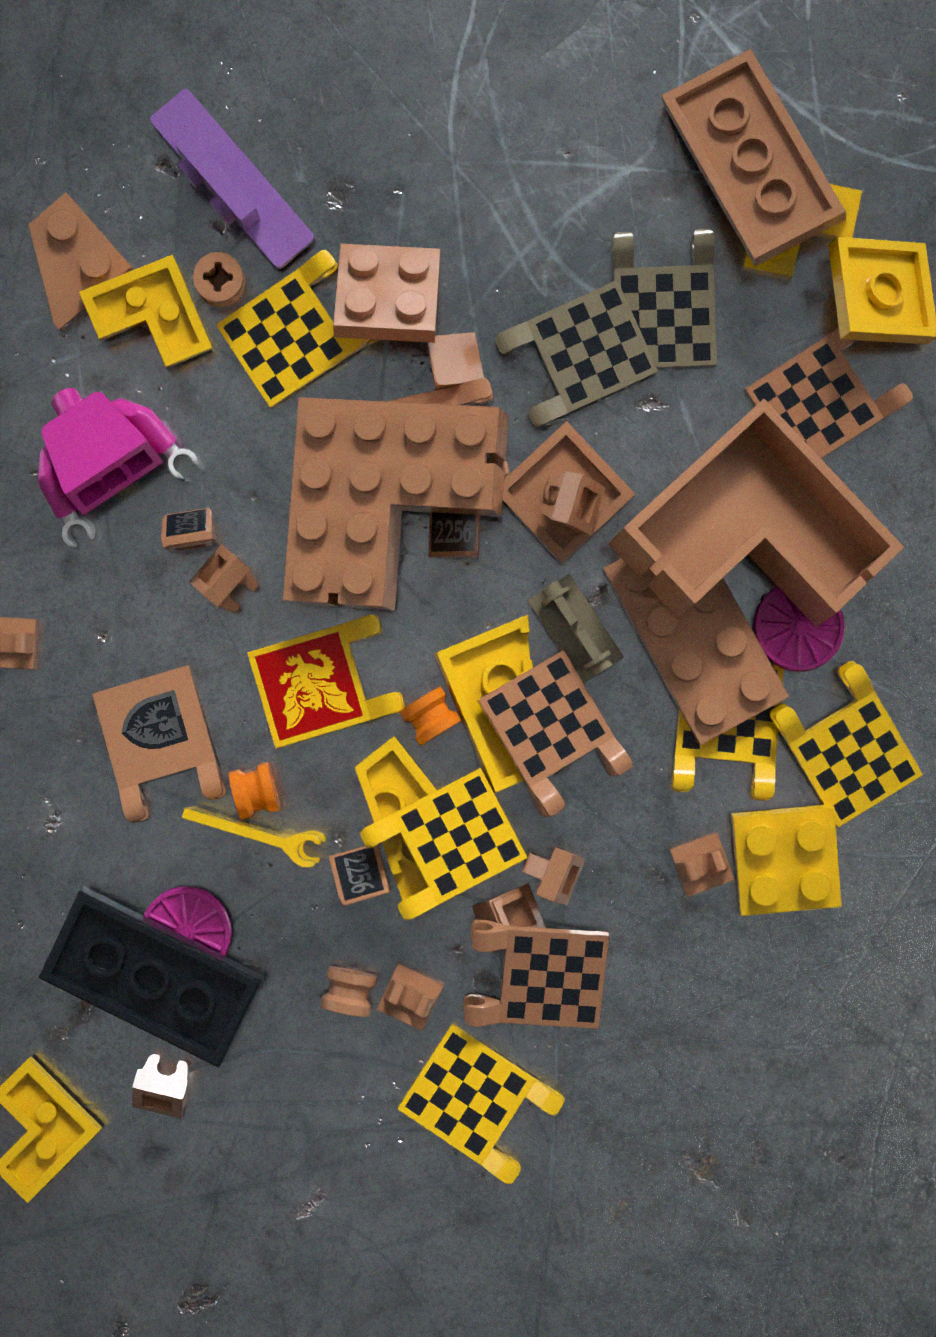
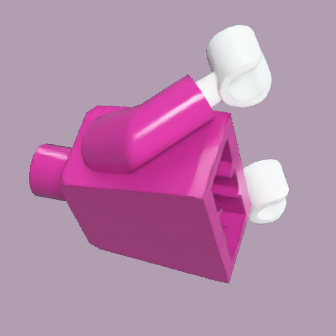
(97, 452)

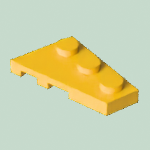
(476, 670)
(389, 784)

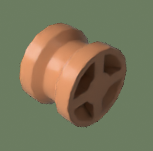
(220, 290)
(348, 991)

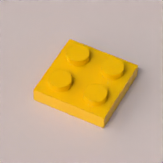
(882, 290)
(786, 860)

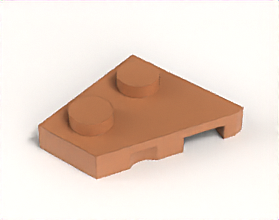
(72, 258)

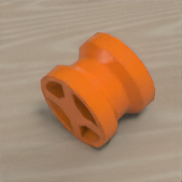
(430, 716)
(254, 791)

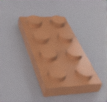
(753, 157)
(703, 656)

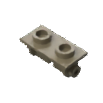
(575, 627)

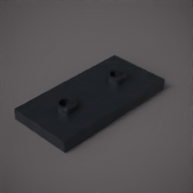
(151, 976)

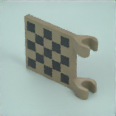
(672, 302)
(587, 349)

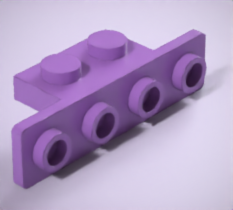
(233, 180)

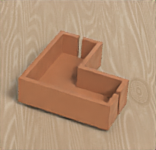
(358, 474)
(765, 499)

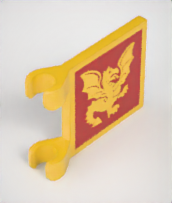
(314, 683)

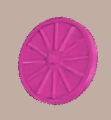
(791, 637)
(193, 915)

